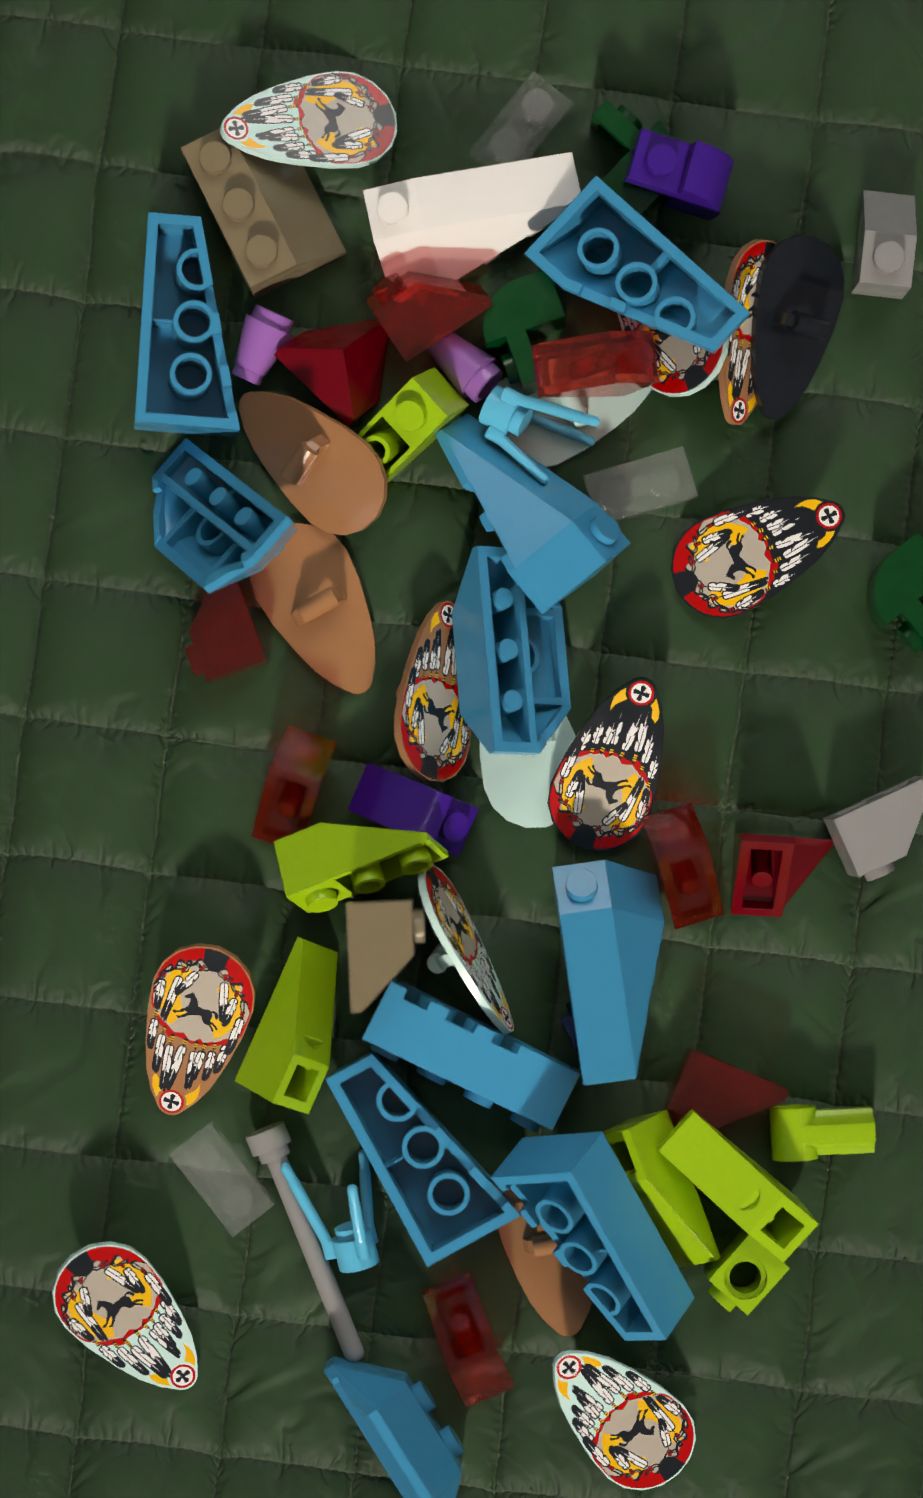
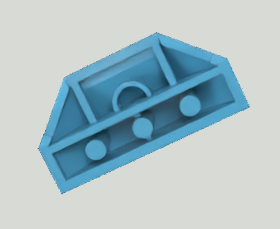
(213, 520)
(507, 659)
(400, 1427)

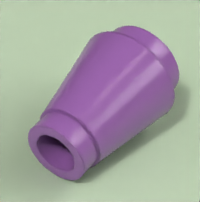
(260, 339)
(466, 366)

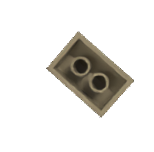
(263, 212)
(380, 944)

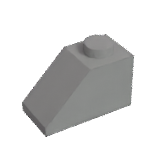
(885, 245)
(877, 829)

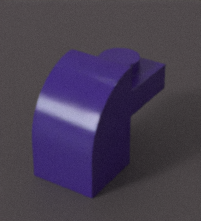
(688, 174)
(412, 807)

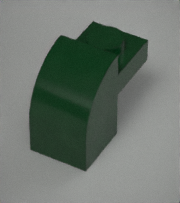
(619, 131)
(522, 313)
(896, 592)

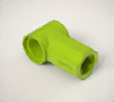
(805, 1132)

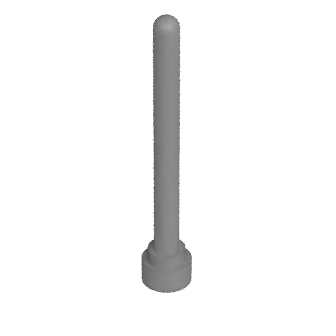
(272, 1147)

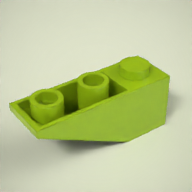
(412, 420)
(344, 860)
(295, 1033)
(738, 1185)
(663, 1188)

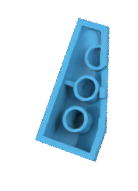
(626, 265)
(549, 530)
(610, 951)

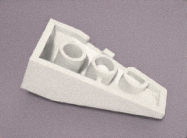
(467, 216)

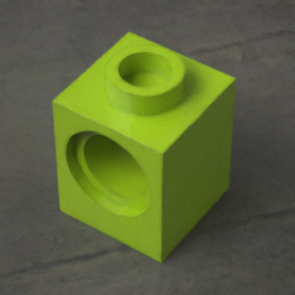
(744, 1249)

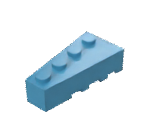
(181, 346)
(471, 1055)
(424, 1169)
(599, 1229)

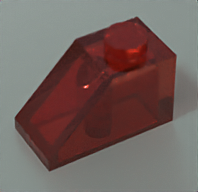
(424, 308)
(595, 364)
(224, 636)
(293, 784)
(683, 865)
(719, 1090)
(468, 1340)

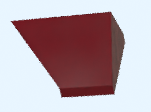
(340, 365)
(771, 870)

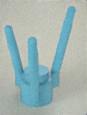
(511, 412)
(354, 1240)

